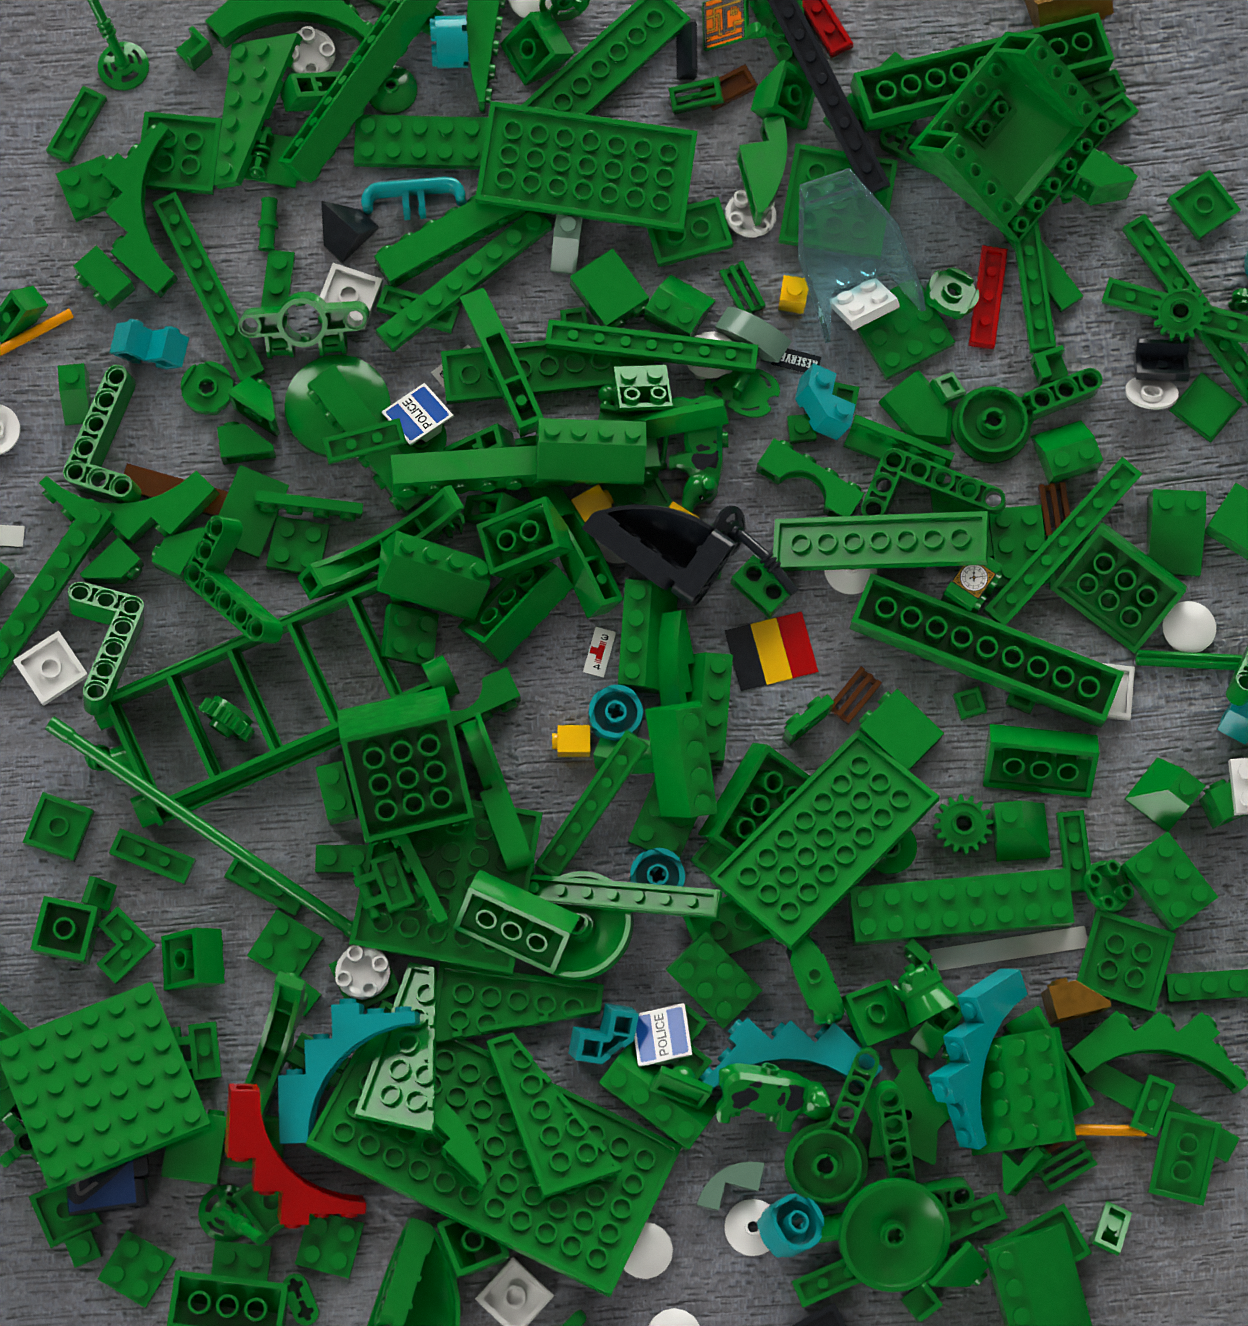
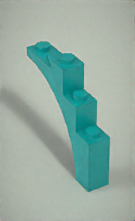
(351, 1027)
(968, 1044)
(752, 1046)

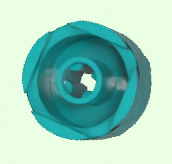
(451, 42)
(604, 705)
(657, 861)
(791, 1225)

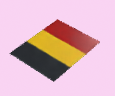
(771, 651)

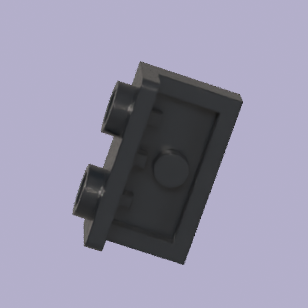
(1161, 360)

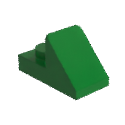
(1018, 1174)
(1111, 1228)

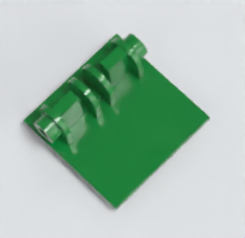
(265, 159)

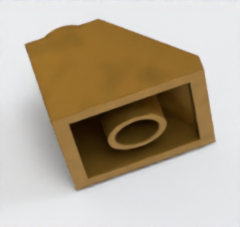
(1071, 1001)

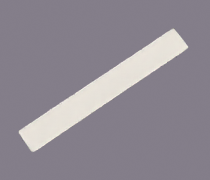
(1009, 948)

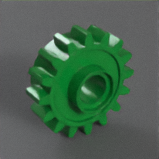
(1181, 299)
(227, 718)
(972, 814)

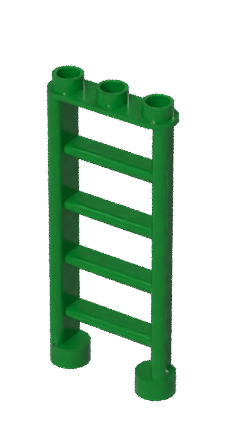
(280, 756)

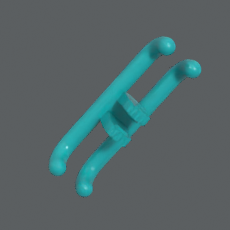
(412, 187)

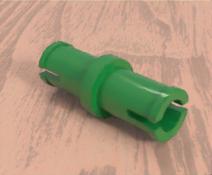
(268, 224)

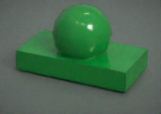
(681, 1086)

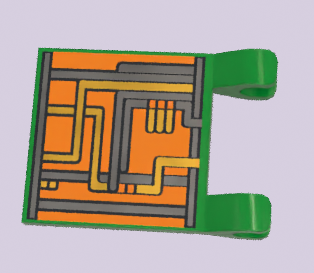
(728, 23)

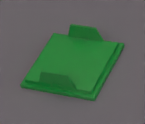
(1205, 407)

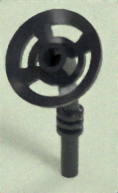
(736, 531)

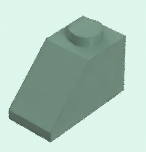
(566, 244)

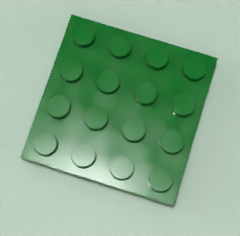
(813, 163)
(1025, 1093)

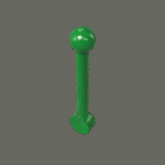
(663, 465)

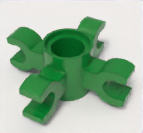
(17, 1150)

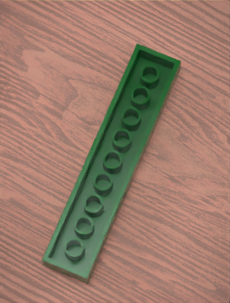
(926, 83)
(986, 650)

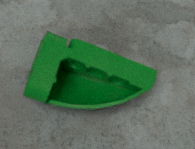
(418, 1282)

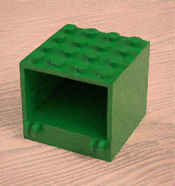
(404, 764)

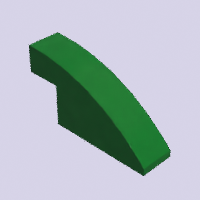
(763, 166)

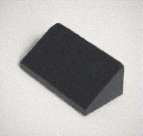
(687, 52)

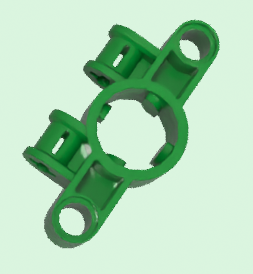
(282, 340)

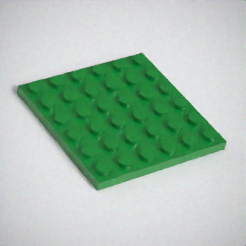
(451, 863)
(102, 1086)

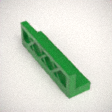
(874, 439)

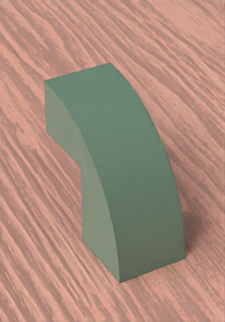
(750, 329)
(741, 1175)

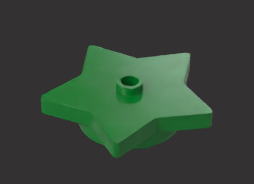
(925, 1120)

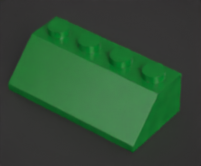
(590, 451)
(432, 575)
(516, 609)
(640, 634)
(711, 686)
(681, 760)
(1040, 760)
(516, 921)
(1035, 1020)
(631, 1087)
(226, 1301)

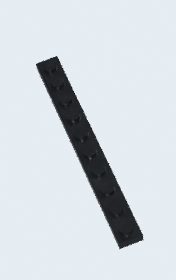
(829, 94)

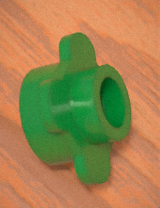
(1239, 300)

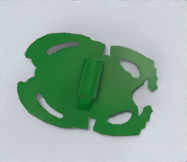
(745, 391)

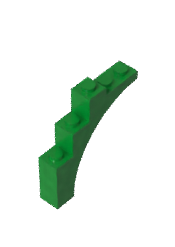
(242, 17)
(128, 210)
(170, 510)
(358, 562)
(278, 1036)
(1157, 1036)

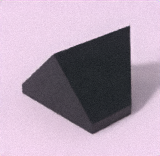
(345, 229)

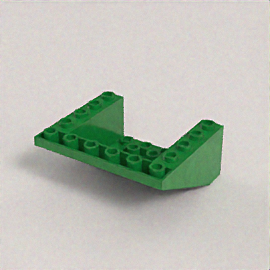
(1013, 133)

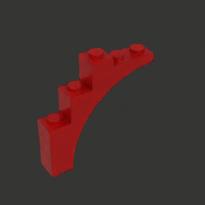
(270, 1173)

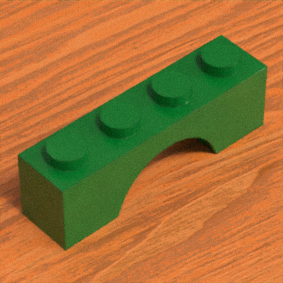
(783, 463)
(496, 695)

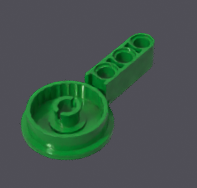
(1014, 415)
(496, 796)
(836, 1140)

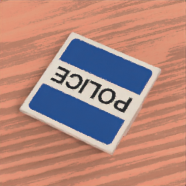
(419, 414)
(662, 1036)

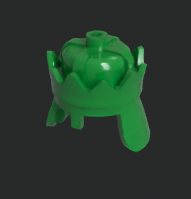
(923, 993)

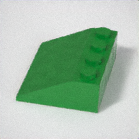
(1134, 592)
(761, 783)
(1037, 1279)

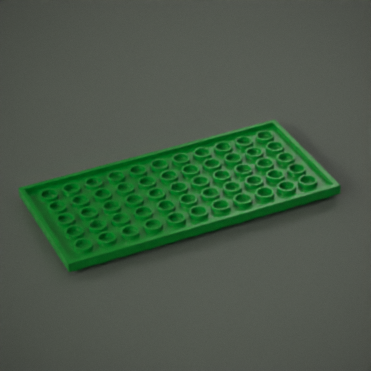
(575, 1232)

